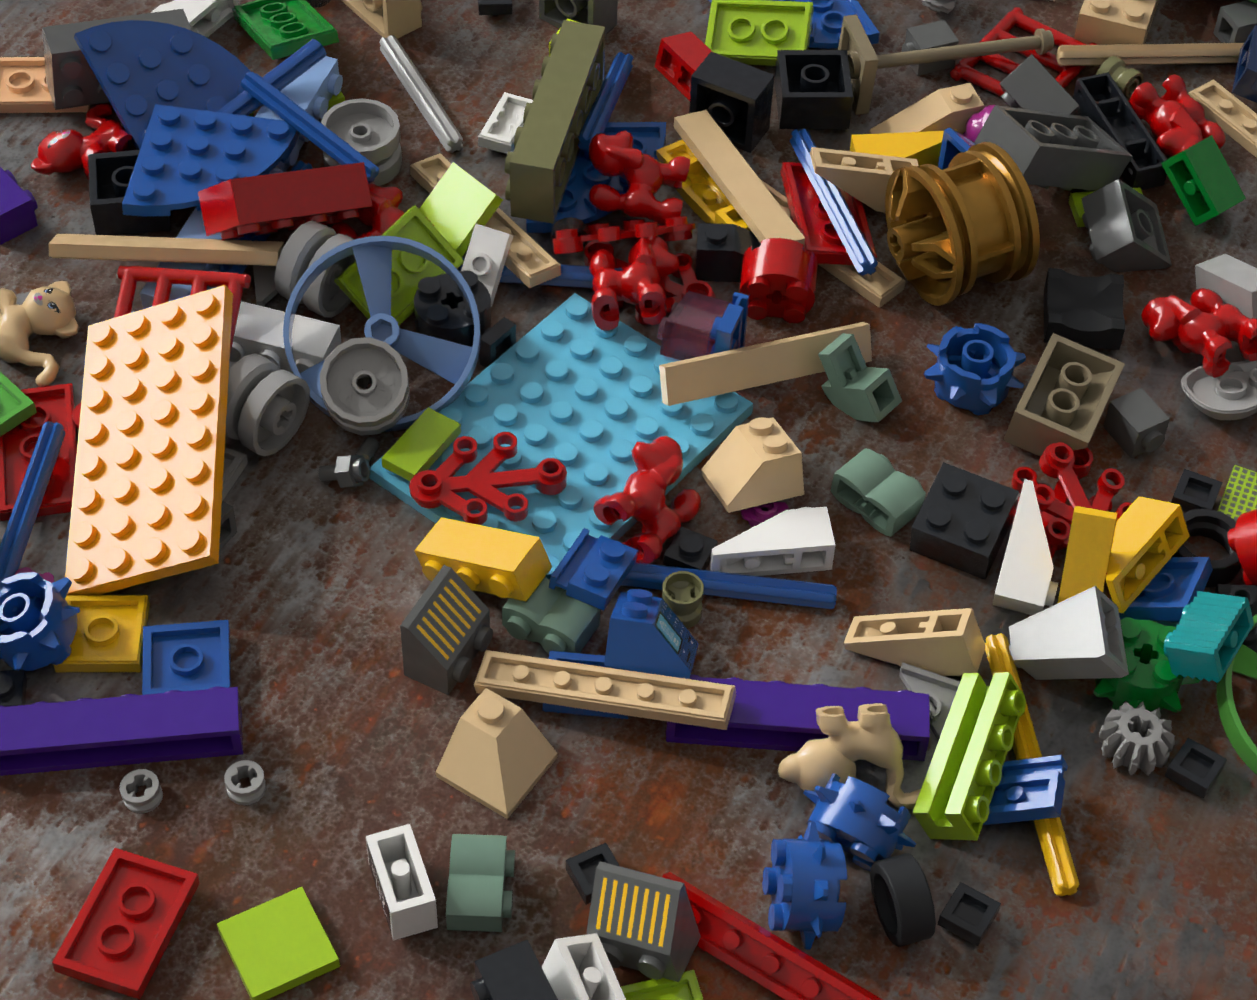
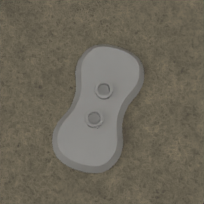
(1227, 396)

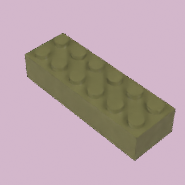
(552, 122)

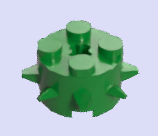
(1148, 669)

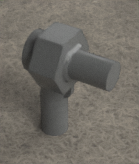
(351, 469)

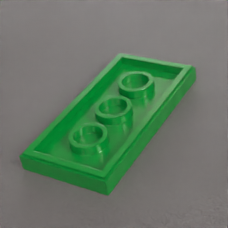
(283, 25)

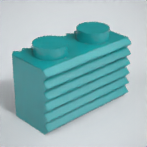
(1208, 635)

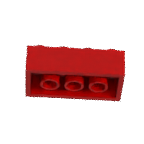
(284, 200)

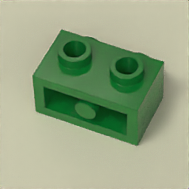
(1203, 180)

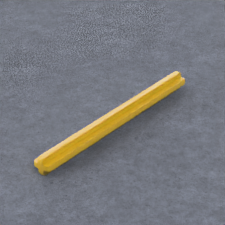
(1026, 746)

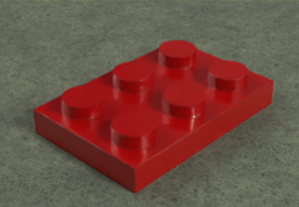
(126, 923)

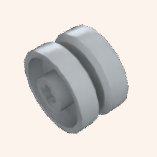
(369, 129)
(299, 253)
(356, 365)
(264, 404)

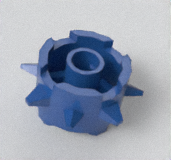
(974, 368)
(35, 621)
(859, 820)
(805, 885)

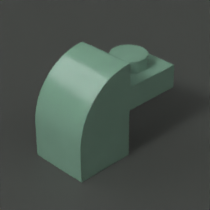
(852, 386)

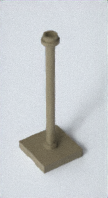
(865, 62)

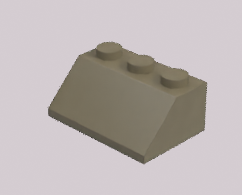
(1063, 397)

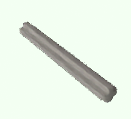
(421, 94)

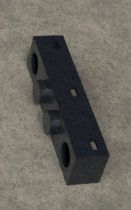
(1124, 126)

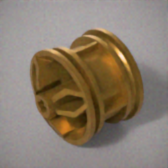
(962, 223)

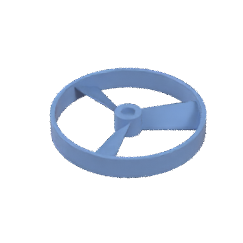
(374, 263)

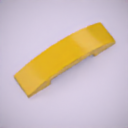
(700, 190)

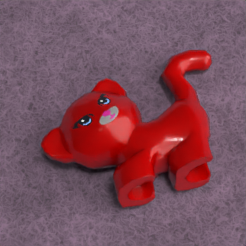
(69, 149)

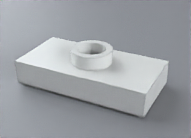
(502, 125)
(487, 256)

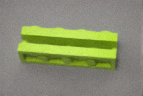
(969, 757)

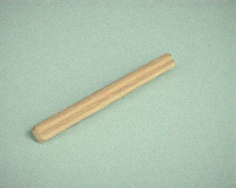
(1149, 54)

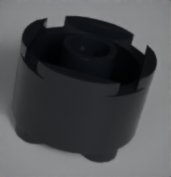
(444, 311)

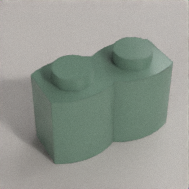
(878, 492)
(551, 619)
(477, 883)

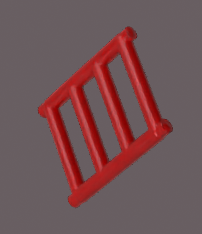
(965, 70)
(167, 276)

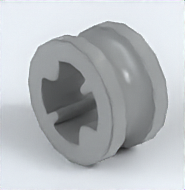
(241, 770)
(152, 795)

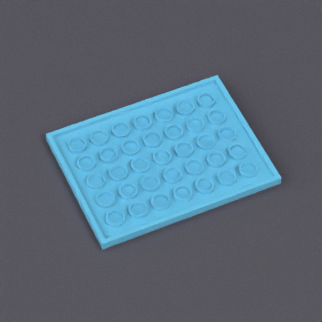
(584, 402)

